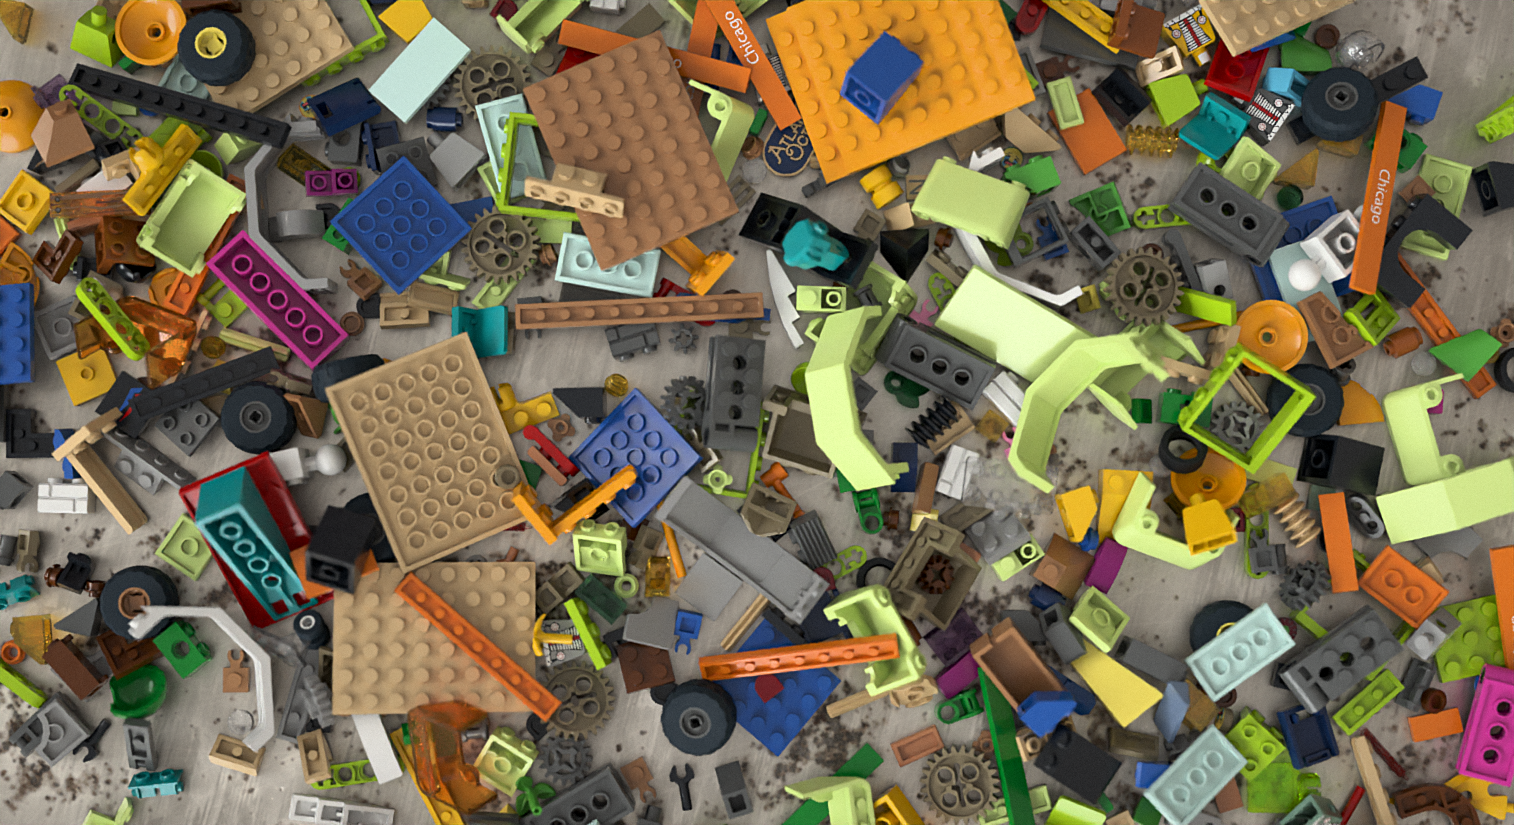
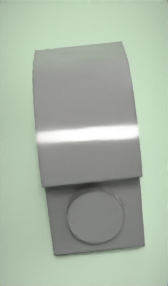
(296, 224)

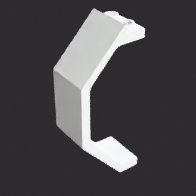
(978, 256)
(262, 667)

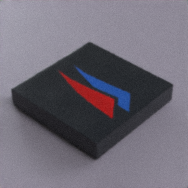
(123, 389)

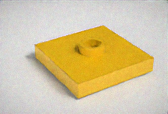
(26, 202)
(87, 377)

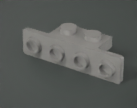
(146, 464)

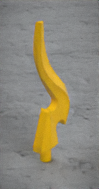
(1480, 799)

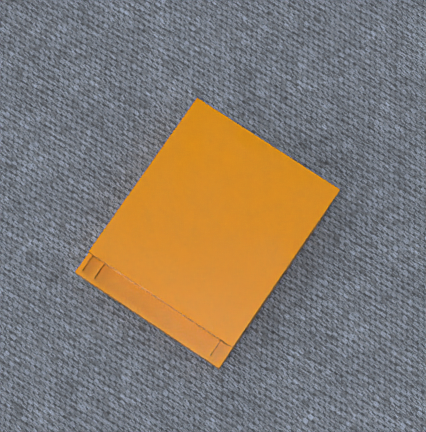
(965, 78)

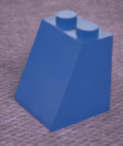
(880, 77)

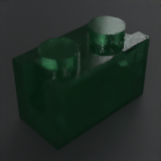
(601, 598)

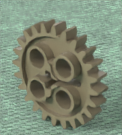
(486, 63)
(487, 262)
(1124, 276)
(581, 722)
(937, 786)

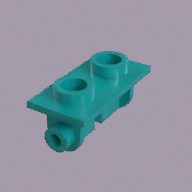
(20, 591)
(145, 783)

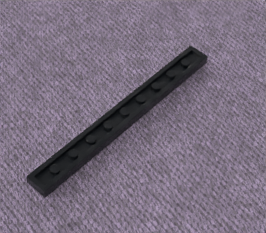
(181, 106)

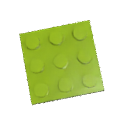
(1474, 641)

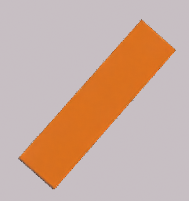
(1338, 543)

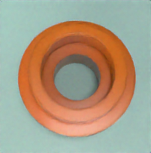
(7, 655)

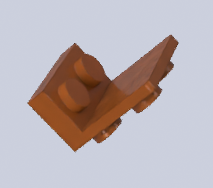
(1136, 29)
(117, 244)

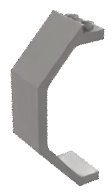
(258, 220)
(749, 556)

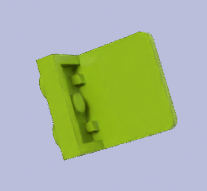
(1255, 741)
(1073, 812)

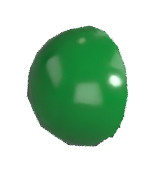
(138, 693)

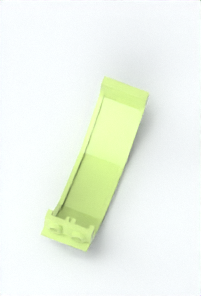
(1061, 386)
(835, 405)
(1448, 502)

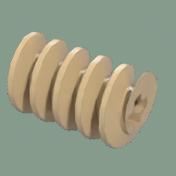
(1297, 521)

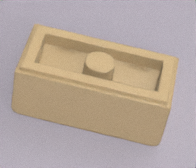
(236, 755)

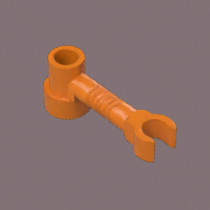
(774, 478)

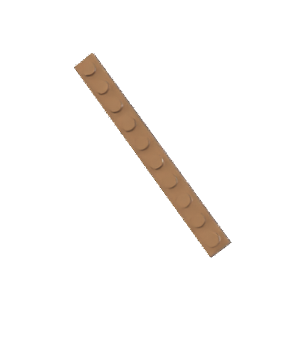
(639, 311)

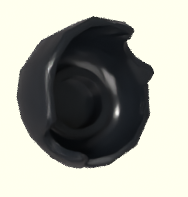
(135, 273)

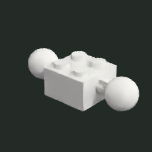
(1330, 251)
(298, 466)

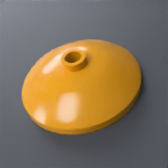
(138, 25)
(21, 117)
(1286, 331)
(1218, 472)

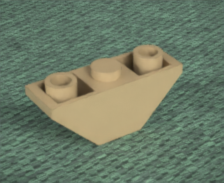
(1026, 133)
(1031, 744)

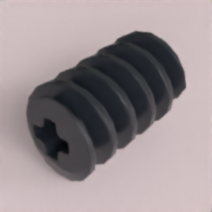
(933, 423)

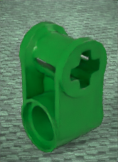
(868, 508)
(960, 706)

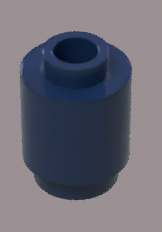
(444, 119)
(1044, 596)

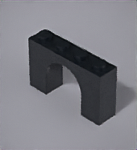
(1422, 214)

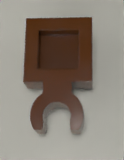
(1053, 69)

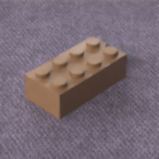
(1013, 663)

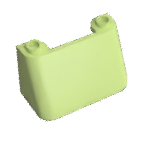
(971, 202)
(190, 217)
(895, 297)
(872, 613)

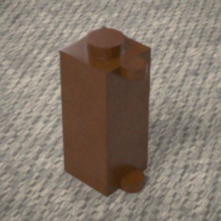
(74, 668)

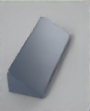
(1172, 709)

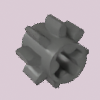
(678, 335)

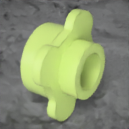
(724, 479)

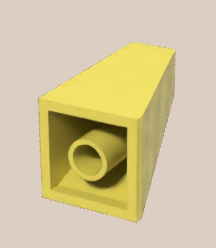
(1114, 686)

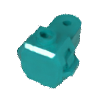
(810, 246)

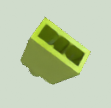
(96, 37)
(1175, 98)

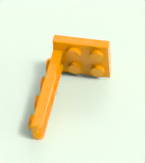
(702, 268)
(541, 515)

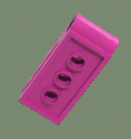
(1493, 687)

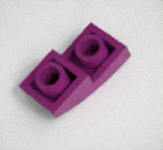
(331, 182)
(1107, 565)
(957, 675)

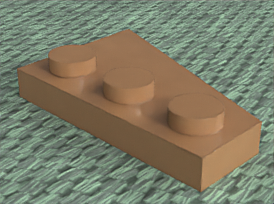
(1331, 332)

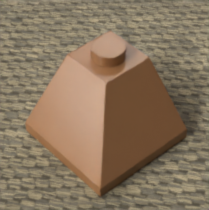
(61, 134)
(1063, 566)

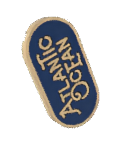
(788, 150)

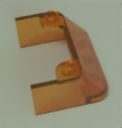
(165, 330)
(439, 755)

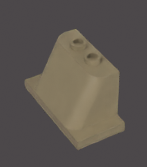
(792, 433)
(902, 583)

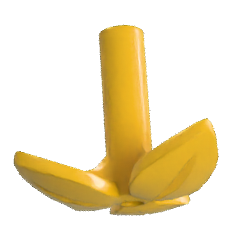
(540, 637)

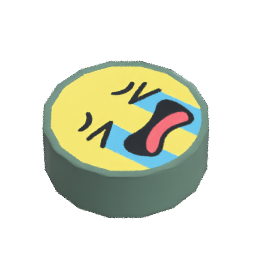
(1012, 157)

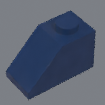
(905, 453)

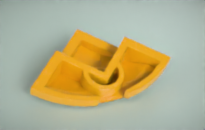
(18, 269)
(1359, 406)

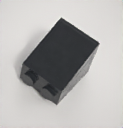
(1494, 187)
(1341, 464)
(339, 549)
(1077, 763)

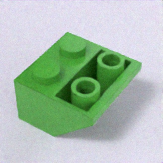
(1037, 175)

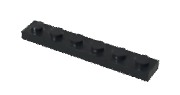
(1386, 84)
(203, 384)

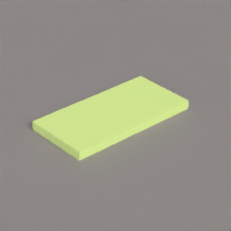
(1007, 324)

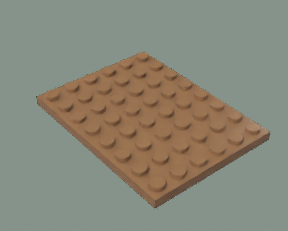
(639, 128)

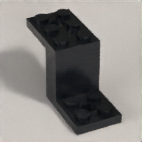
(784, 215)

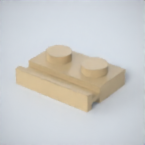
(973, 138)
(396, 315)
(951, 435)

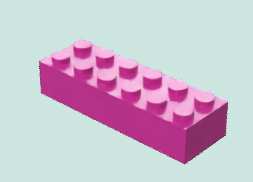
(278, 301)

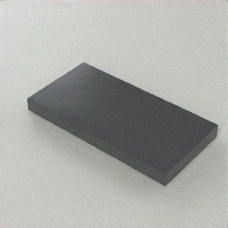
(1067, 38)

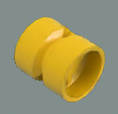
(881, 186)

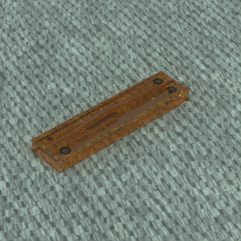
(90, 204)

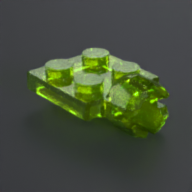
(1279, 788)

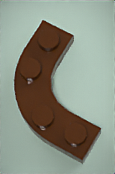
(1435, 797)

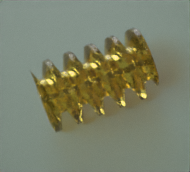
(1151, 140)

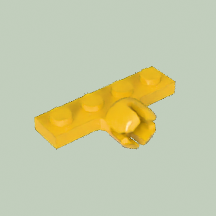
(158, 166)
(519, 414)

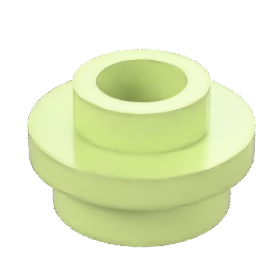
(624, 593)

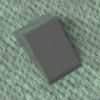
(83, 621)

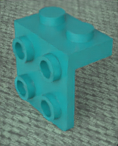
(1215, 127)
(485, 328)

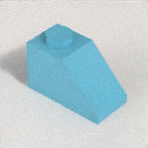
(1286, 84)

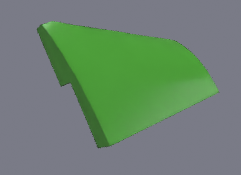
(1304, 56)
(1105, 208)
(1467, 353)

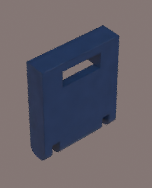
(347, 102)
(816, 624)
(1307, 737)

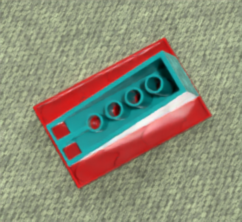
(250, 531)

